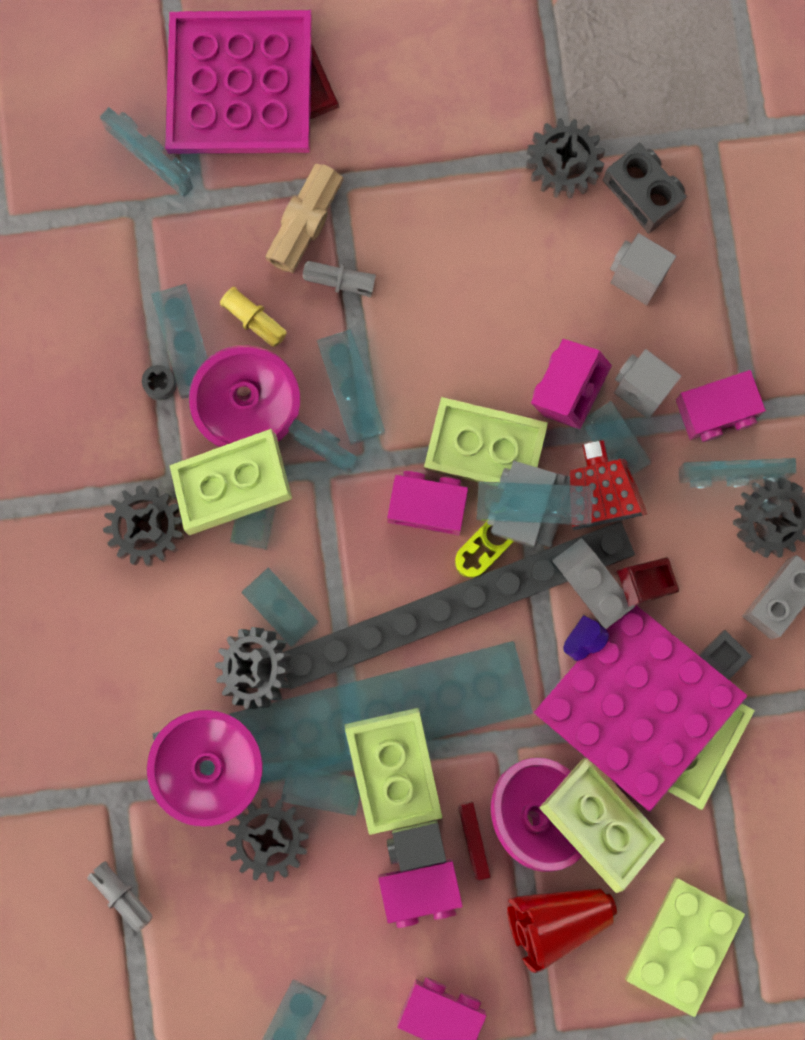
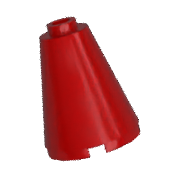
(558, 923)

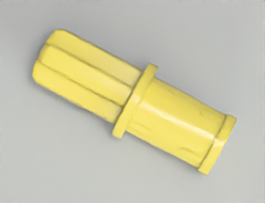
(253, 317)

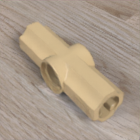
(304, 218)

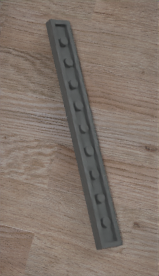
(446, 608)

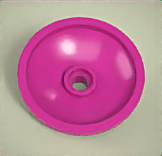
(226, 415)
(177, 775)
(520, 794)

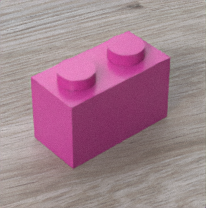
(571, 383)
(720, 406)
(427, 503)
(420, 893)
(438, 1015)

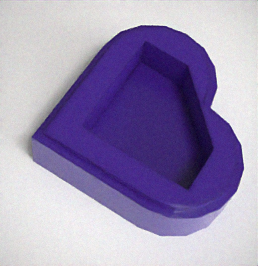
(585, 639)

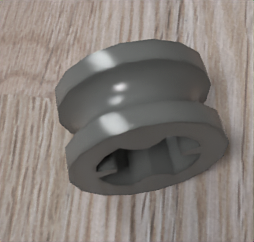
(158, 371)

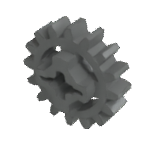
(550, 155)
(772, 502)
(155, 513)
(254, 668)
(262, 856)

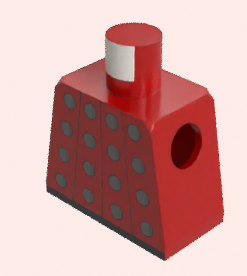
(613, 486)

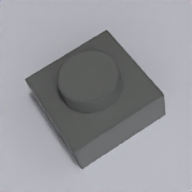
(725, 654)

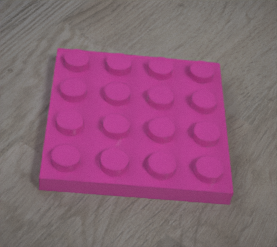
(239, 82)
(641, 707)

